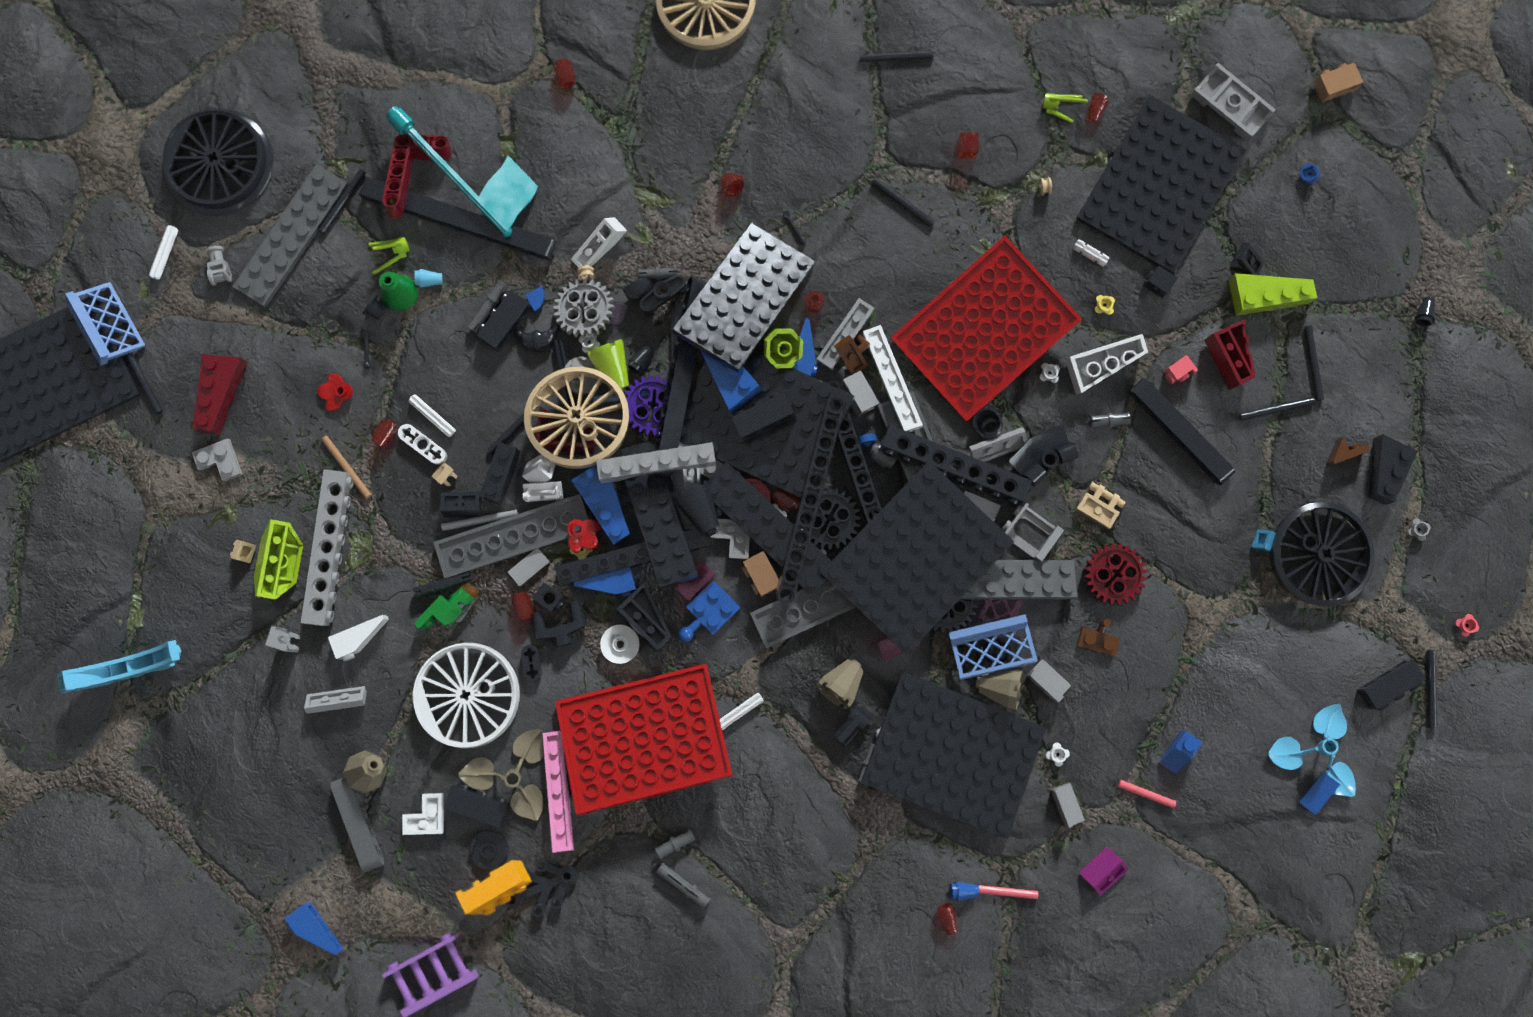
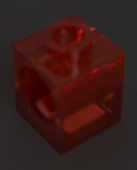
(967, 145)

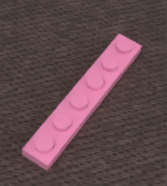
(558, 792)

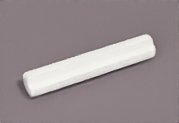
(163, 252)
(431, 415)
(741, 710)

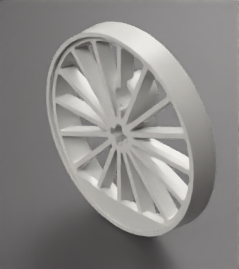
(424, 712)

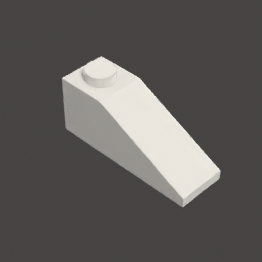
(599, 242)
(354, 639)

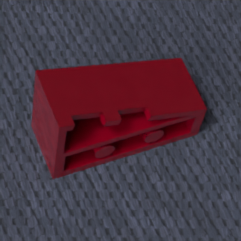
(1232, 354)
(552, 445)

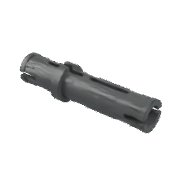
(489, 304)
(663, 871)

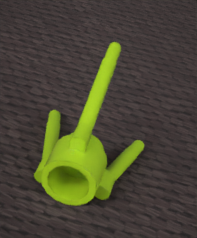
(1052, 101)
(398, 245)

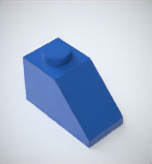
(1180, 751)

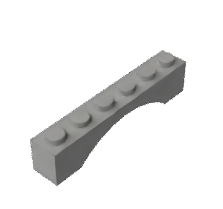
(671, 459)

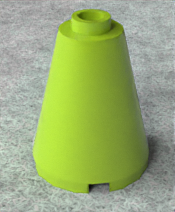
(611, 361)

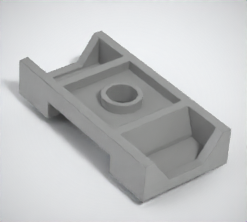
(1245, 116)

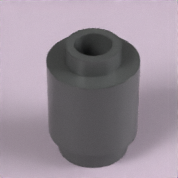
(881, 459)

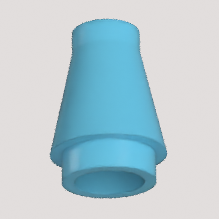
(427, 278)

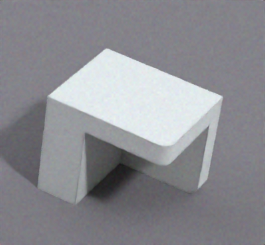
(538, 470)

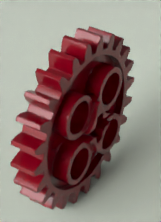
(1128, 585)

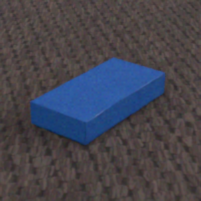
(1319, 793)

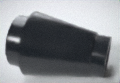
(1426, 312)
(639, 360)

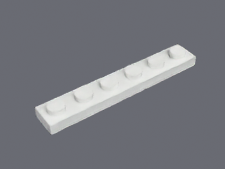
(892, 379)

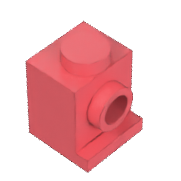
(1180, 370)

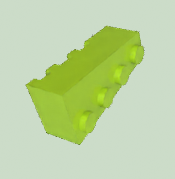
(1267, 293)

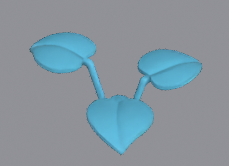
(1331, 723)

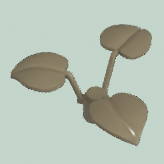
(527, 801)

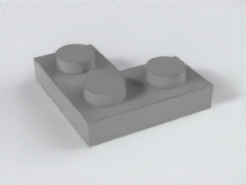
(219, 454)
(738, 539)

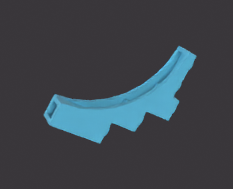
(128, 667)

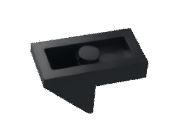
(1247, 260)

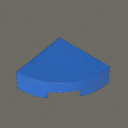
(536, 298)

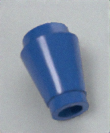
(961, 891)

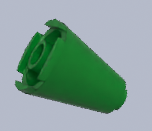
(397, 291)

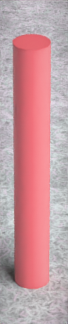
(1147, 794)
(1008, 892)

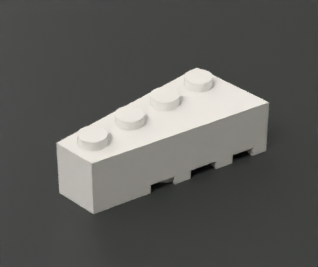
(1097, 364)

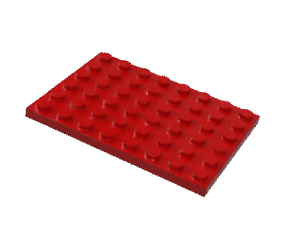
(986, 328)
(642, 739)

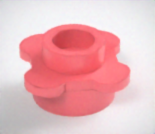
(1473, 625)

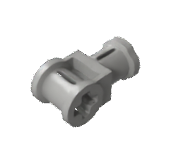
(217, 267)

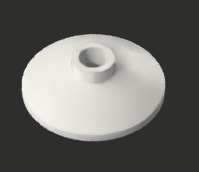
(612, 637)

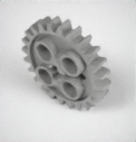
(601, 307)

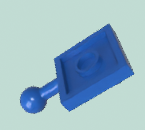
(711, 609)

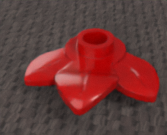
(332, 392)
(585, 536)

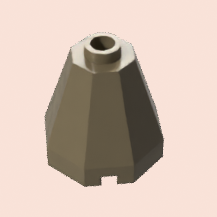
(842, 683)
(1002, 687)
(364, 771)

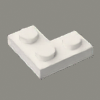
(431, 819)

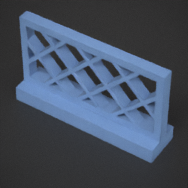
(89, 330)
(990, 630)

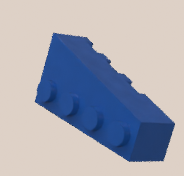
(735, 387)
(604, 504)

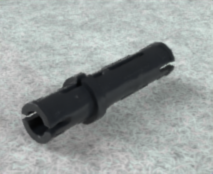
(441, 585)

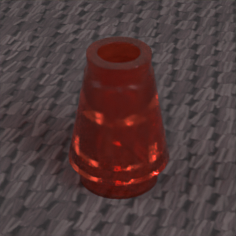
(1097, 106)
(947, 917)

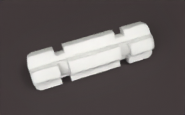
(1091, 253)

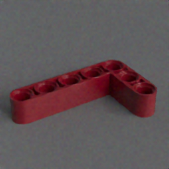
(400, 168)

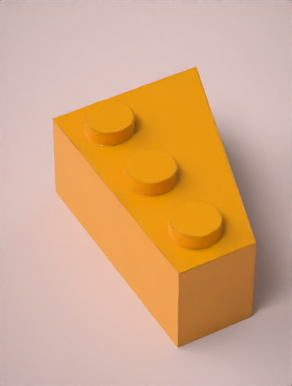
(495, 889)

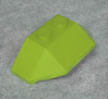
(277, 560)

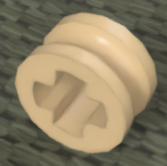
(1045, 186)
(585, 272)

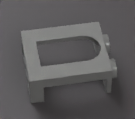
(1054, 533)

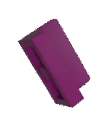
(1104, 870)

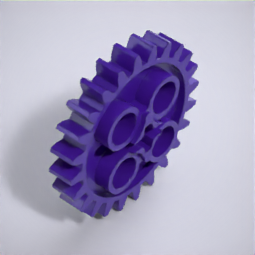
(636, 402)

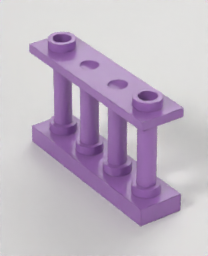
(447, 985)

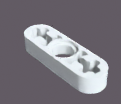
(415, 432)

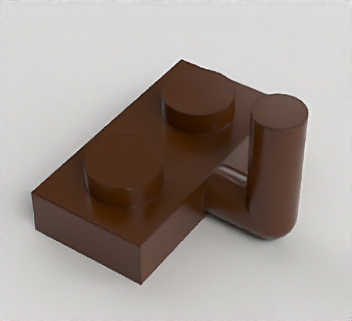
(851, 353)
(1098, 640)

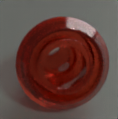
(732, 184)

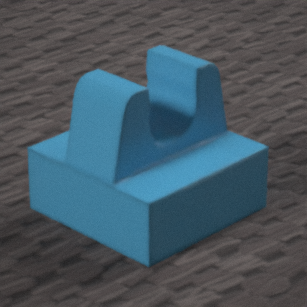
(1263, 540)

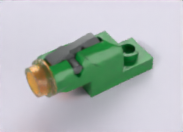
(449, 610)

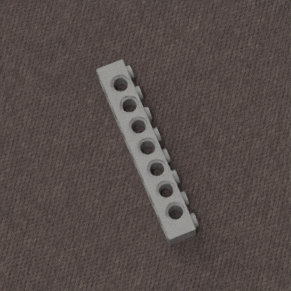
(321, 538)

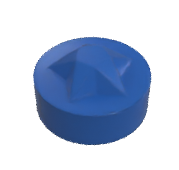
(1309, 173)
(867, 440)

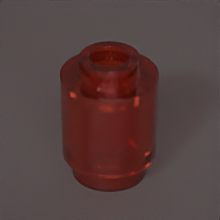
(564, 73)
(812, 307)
(384, 432)
(786, 500)
(522, 606)

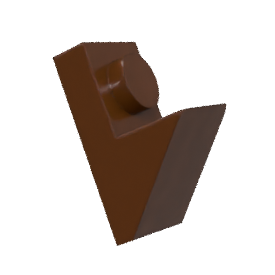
(1342, 452)

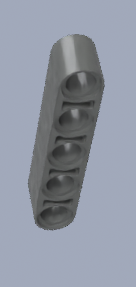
(357, 825)

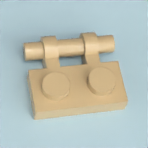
(1098, 510)

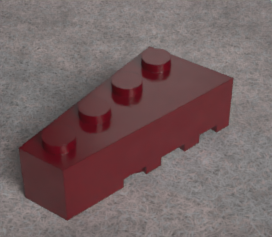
(216, 391)

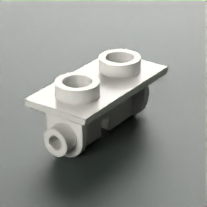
(543, 491)

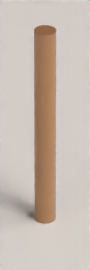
(346, 467)

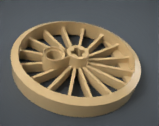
(712, 41)
(550, 386)

